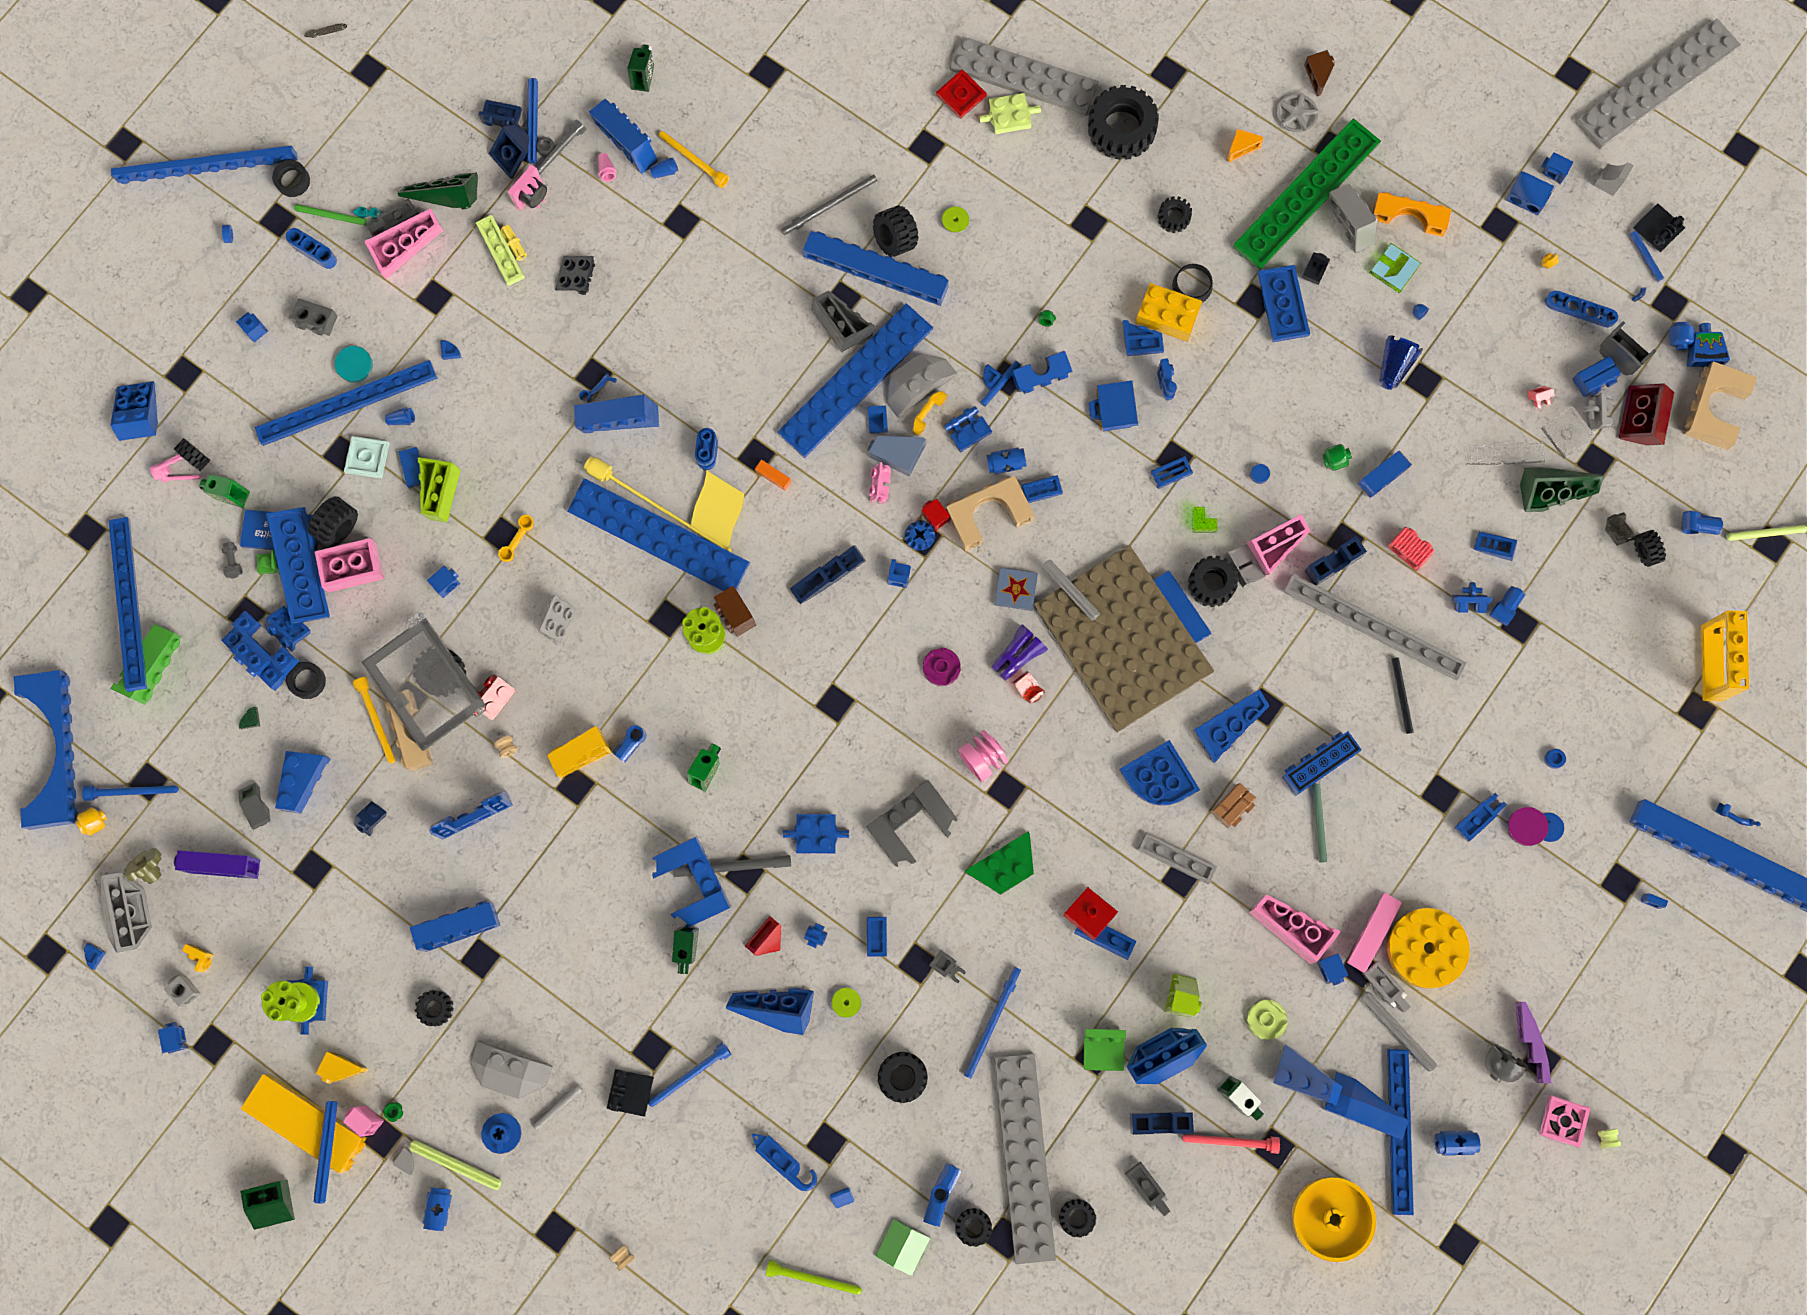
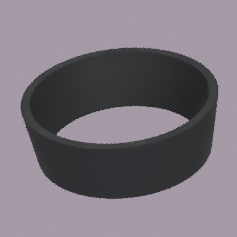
(1205, 296)

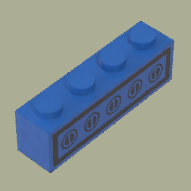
(1321, 763)

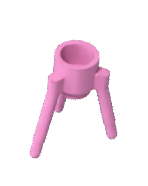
(162, 469)

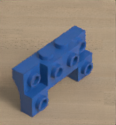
(257, 659)

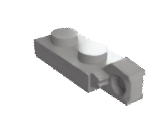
(1386, 986)

